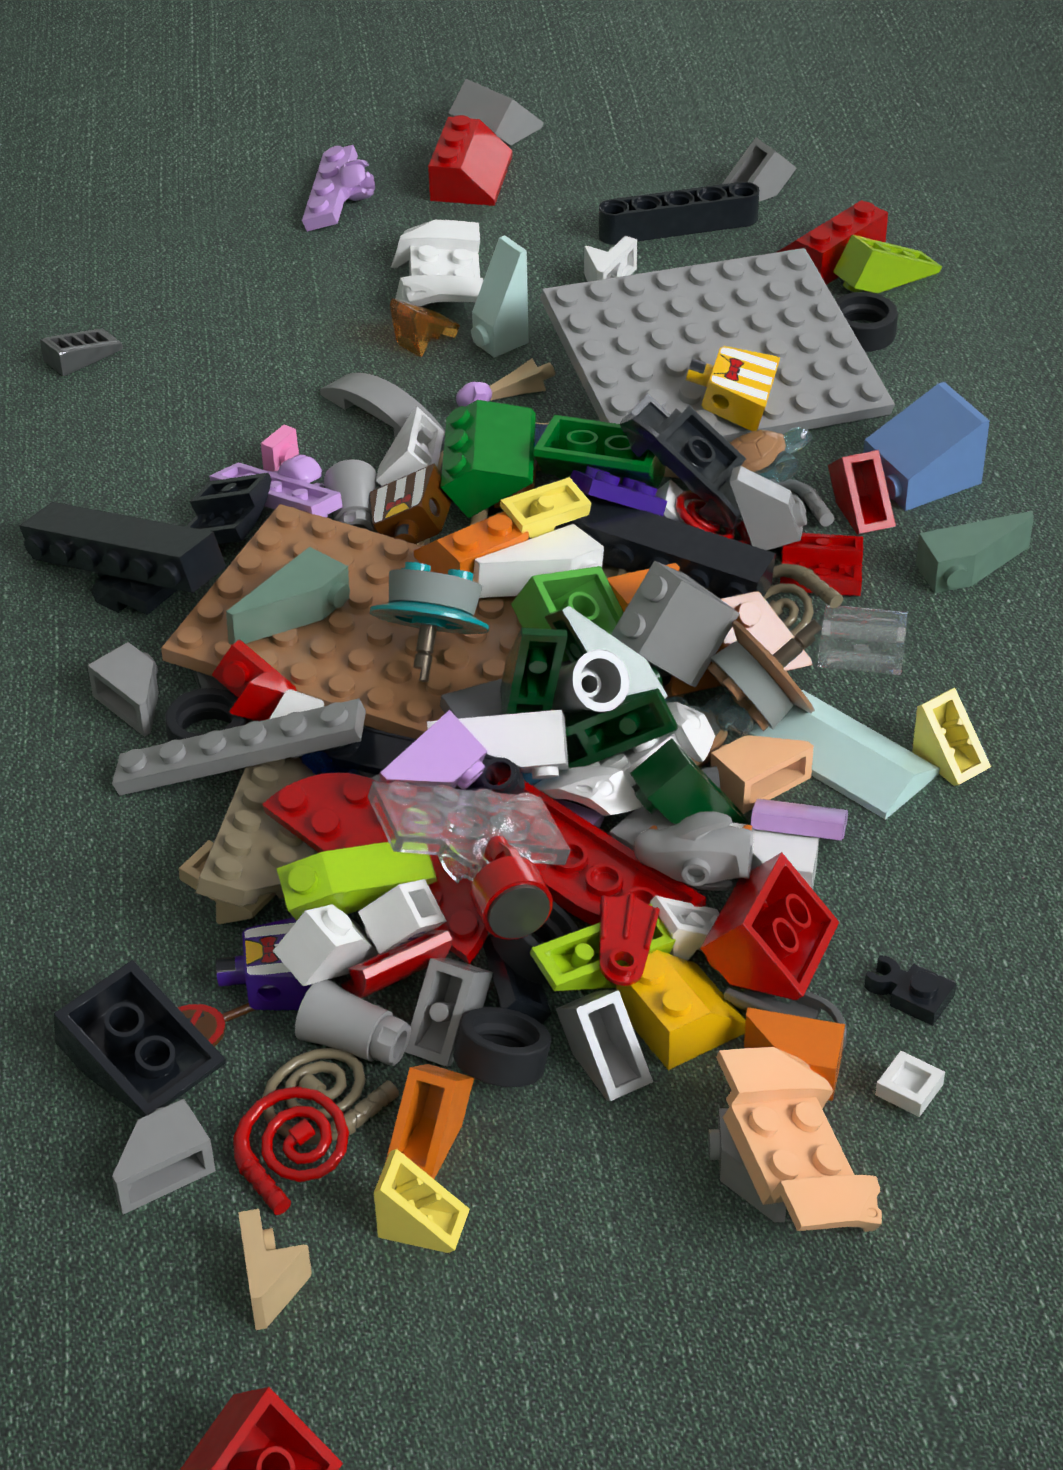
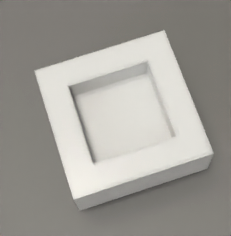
(910, 1083)

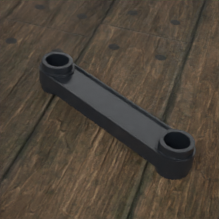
(380, 748)

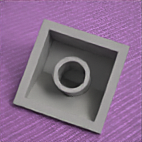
(498, 112)
(675, 623)

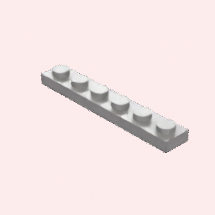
(240, 747)

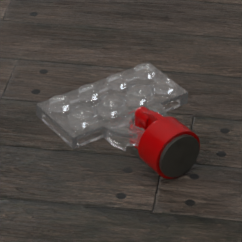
(479, 838)

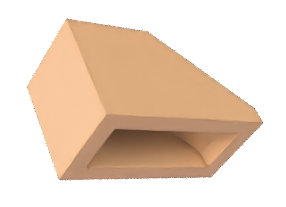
(761, 768)

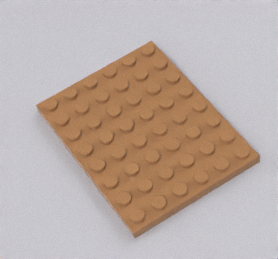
(350, 649)

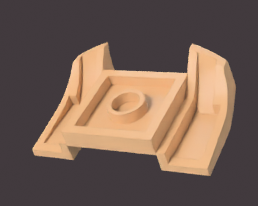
(790, 1144)

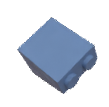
(931, 448)

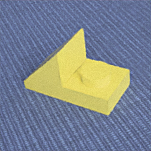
(546, 507)

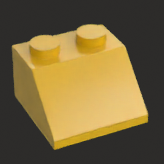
(679, 1010)

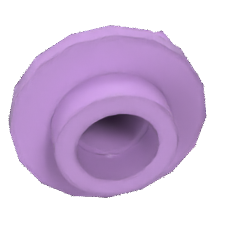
(472, 392)

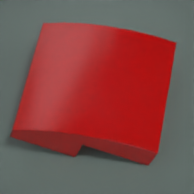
(831, 557)
(397, 963)

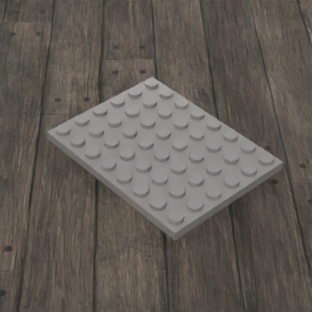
(645, 328)

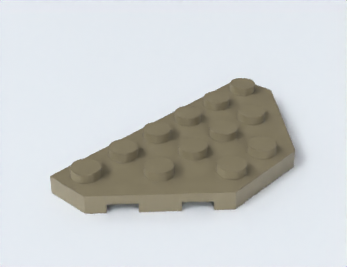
(250, 841)

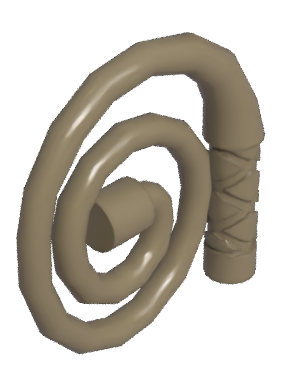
(811, 581)
(304, 1077)

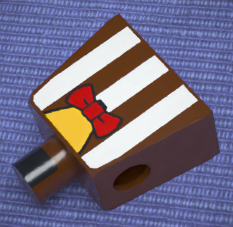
(411, 506)

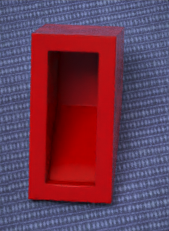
(862, 492)

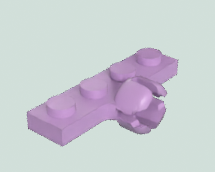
(337, 179)
(292, 485)

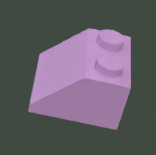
(440, 756)

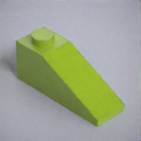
(881, 265)
(350, 877)
(574, 959)

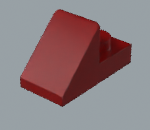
(252, 681)

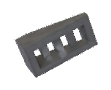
(76, 350)

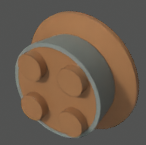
(760, 678)

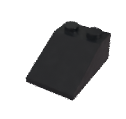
(134, 1041)

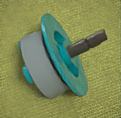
(431, 604)

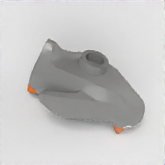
(699, 851)

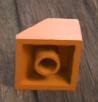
(465, 545)

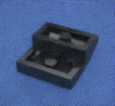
(230, 506)

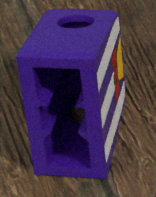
(266, 977)

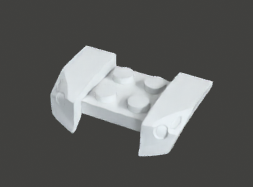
(441, 262)
(608, 783)

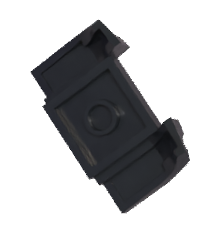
(690, 451)

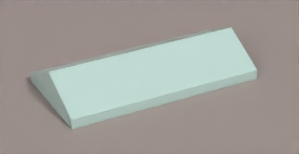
(855, 757)

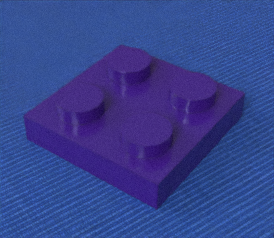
(629, 493)

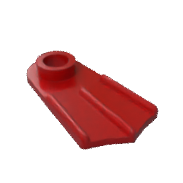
(625, 935)

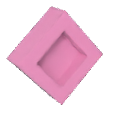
(279, 448)

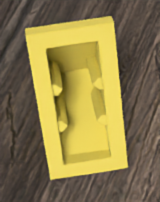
(948, 738)
(416, 1207)

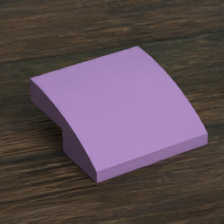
(799, 819)

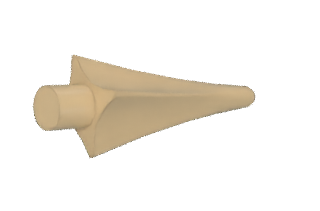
(523, 380)

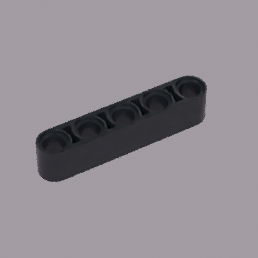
(679, 212)

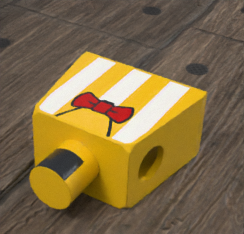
(736, 384)

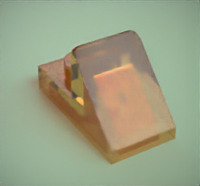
(417, 325)

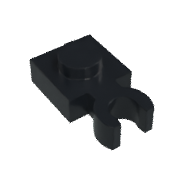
(912, 992)

